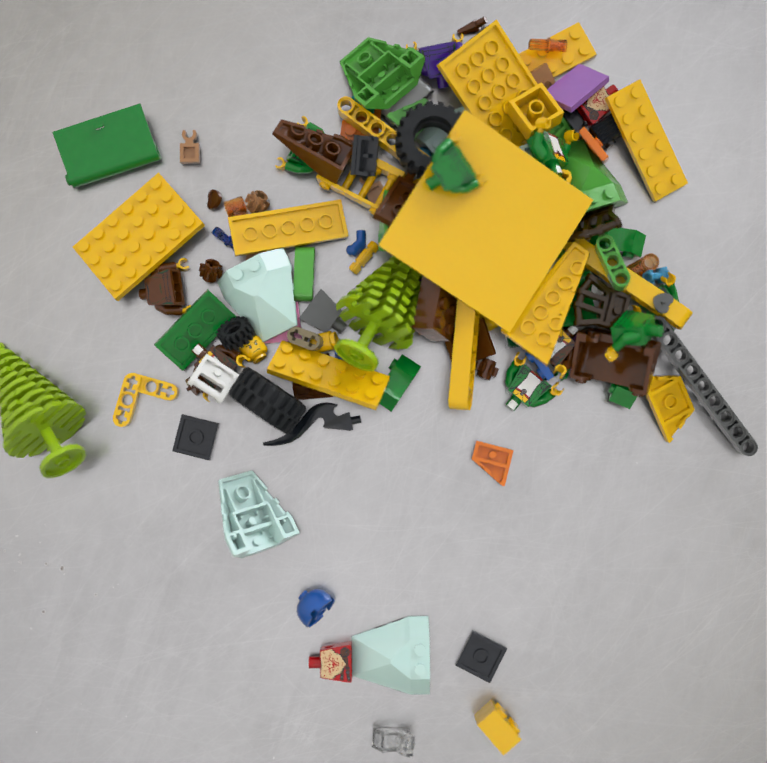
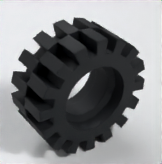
(235, 333)

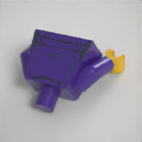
(434, 55)

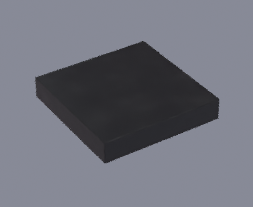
(195, 437)
(481, 656)

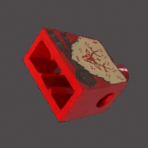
(596, 107)
(334, 662)

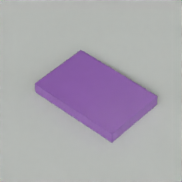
(577, 87)

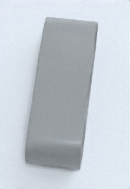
(421, 91)

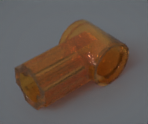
(235, 207)
(639, 266)

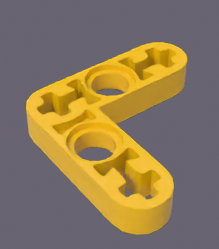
(140, 388)

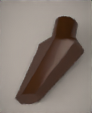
(473, 26)

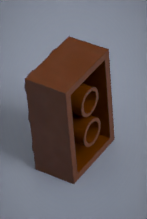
(435, 312)

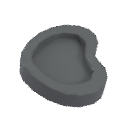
(662, 301)

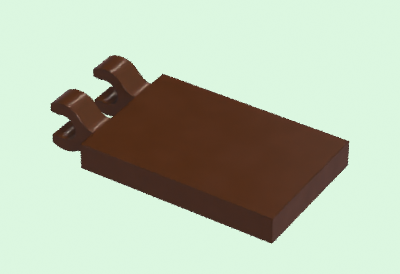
(395, 199)

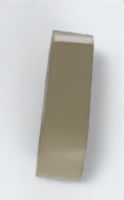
(306, 334)

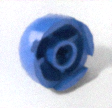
(313, 605)

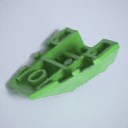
(381, 72)
(593, 177)

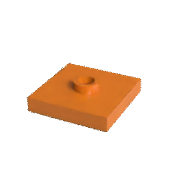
(594, 144)

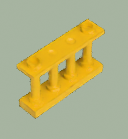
(382, 167)

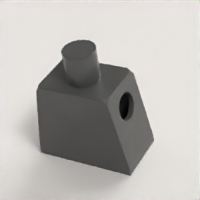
(323, 314)

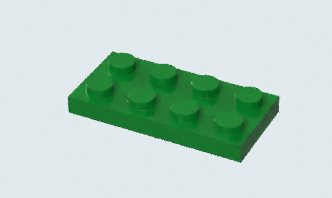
(195, 326)

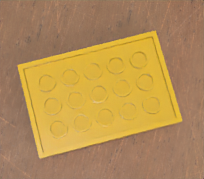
(486, 77)
(138, 236)

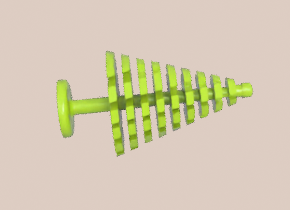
(384, 305)
(38, 417)

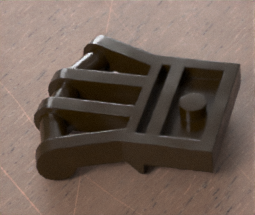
(602, 219)
(612, 307)

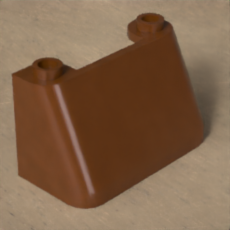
(631, 368)

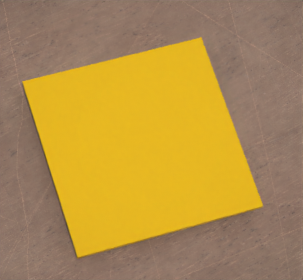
(496, 239)

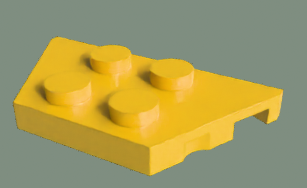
(669, 403)

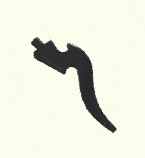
(320, 410)

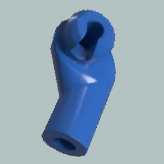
(358, 246)

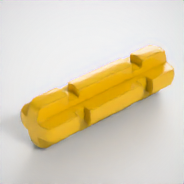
(364, 257)

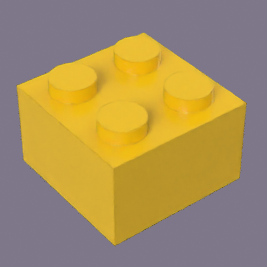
(532, 105)
(497, 727)

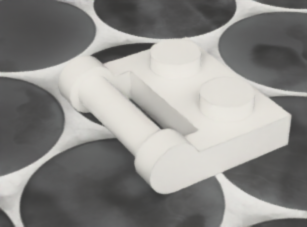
(216, 373)

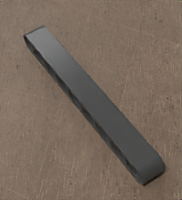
(709, 390)

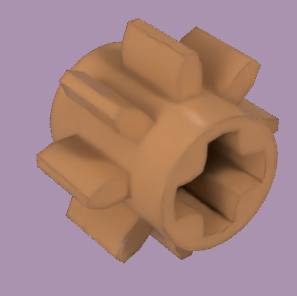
(257, 201)

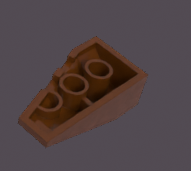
(322, 152)

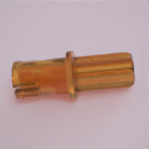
(547, 45)

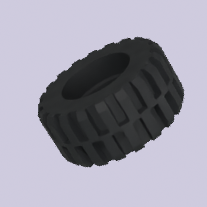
(415, 120)
(267, 400)

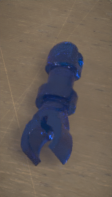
(220, 234)

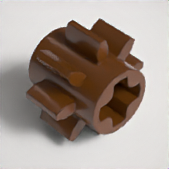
(210, 270)
(486, 369)

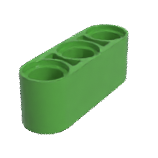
(612, 271)
(304, 273)

